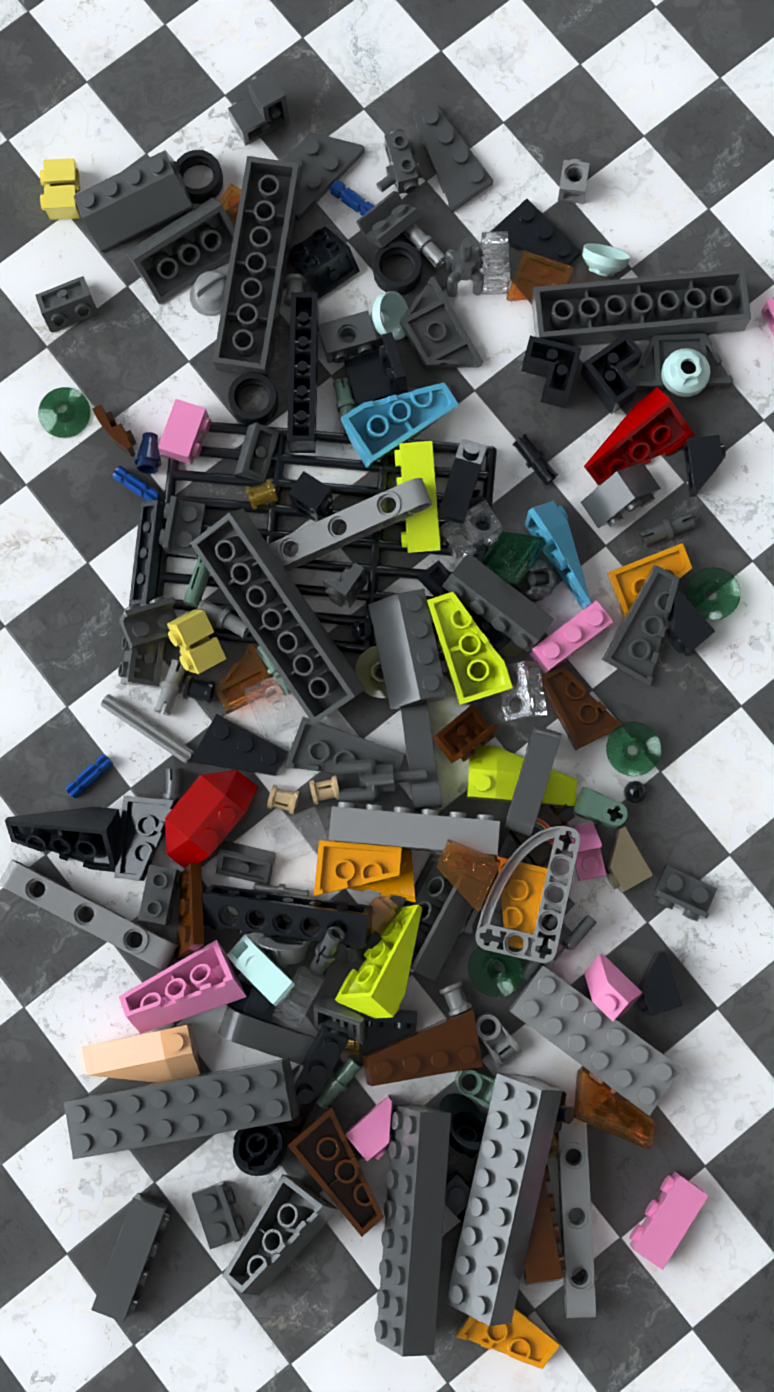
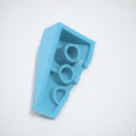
(383, 424)
(552, 525)

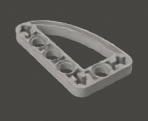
(546, 906)

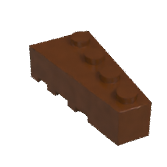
(435, 1050)
(332, 1164)
(542, 1257)

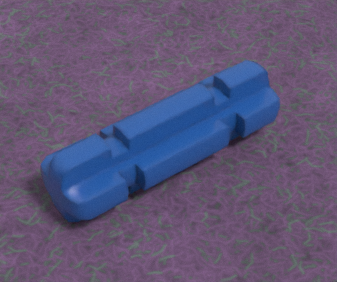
(350, 198)
(135, 484)
(89, 776)

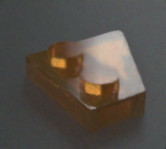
(536, 272)
(241, 675)
(468, 871)

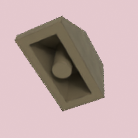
(626, 863)

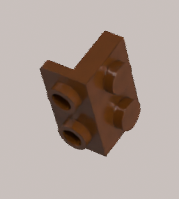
(464, 734)

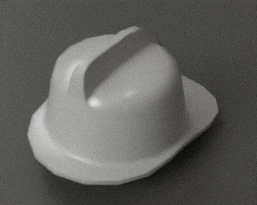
(208, 291)
(285, 950)

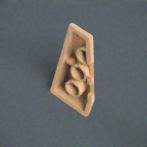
(146, 1056)

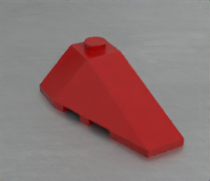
(646, 432)

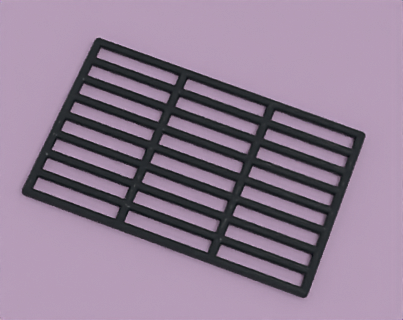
(275, 509)

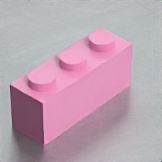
(571, 637)
(667, 1219)

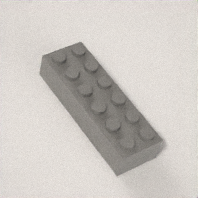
(412, 831)
(595, 1040)

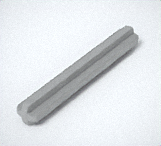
(147, 728)

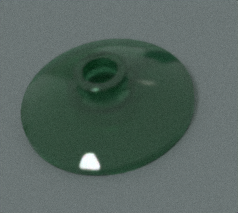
(69, 422)
(719, 582)
(635, 735)
(488, 979)

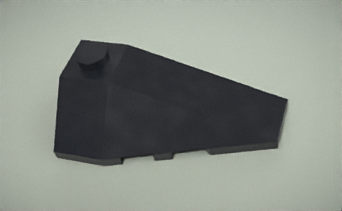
(78, 834)

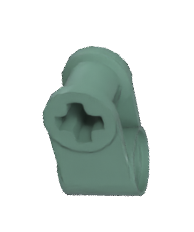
(594, 807)
(482, 1089)

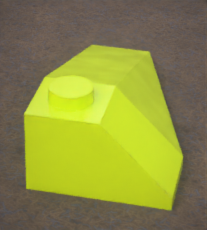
(384, 975)

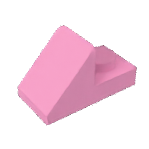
(589, 858)

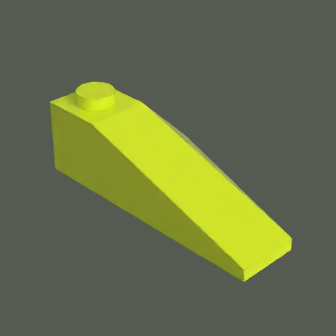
(469, 657)
(496, 772)

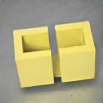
(60, 185)
(196, 648)

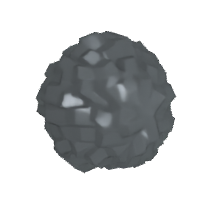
(538, 581)

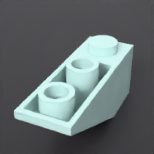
(261, 970)

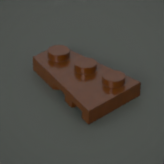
(576, 709)
(190, 920)

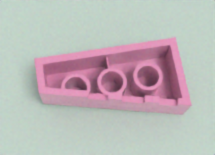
(183, 990)

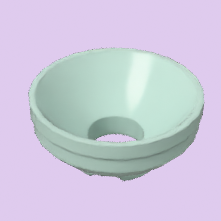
(604, 259)
(393, 309)
(681, 383)

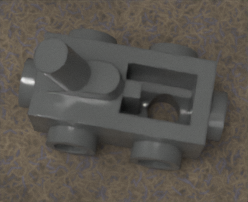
(402, 169)

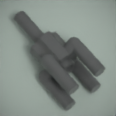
(464, 266)
(374, 779)
(567, 940)

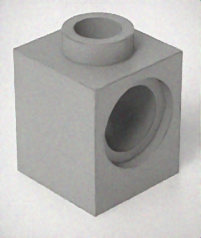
(569, 190)

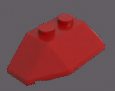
(206, 815)

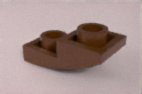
(117, 433)

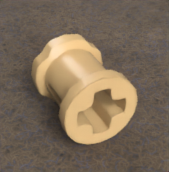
(324, 790)
(283, 799)

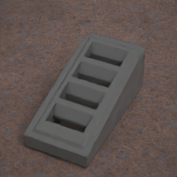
(335, 1015)

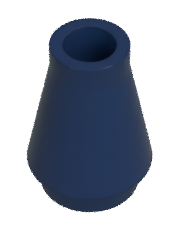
(148, 455)

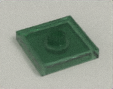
(513, 555)

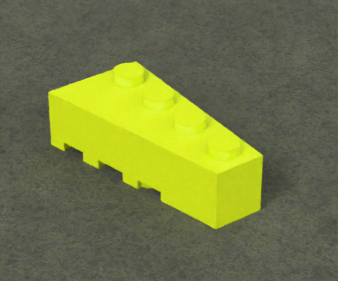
(423, 527)

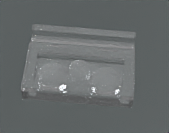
(272, 706)
(296, 835)

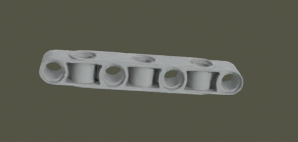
(360, 519)
(105, 924)
(576, 1235)

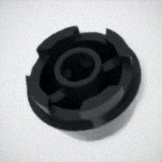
(260, 1149)

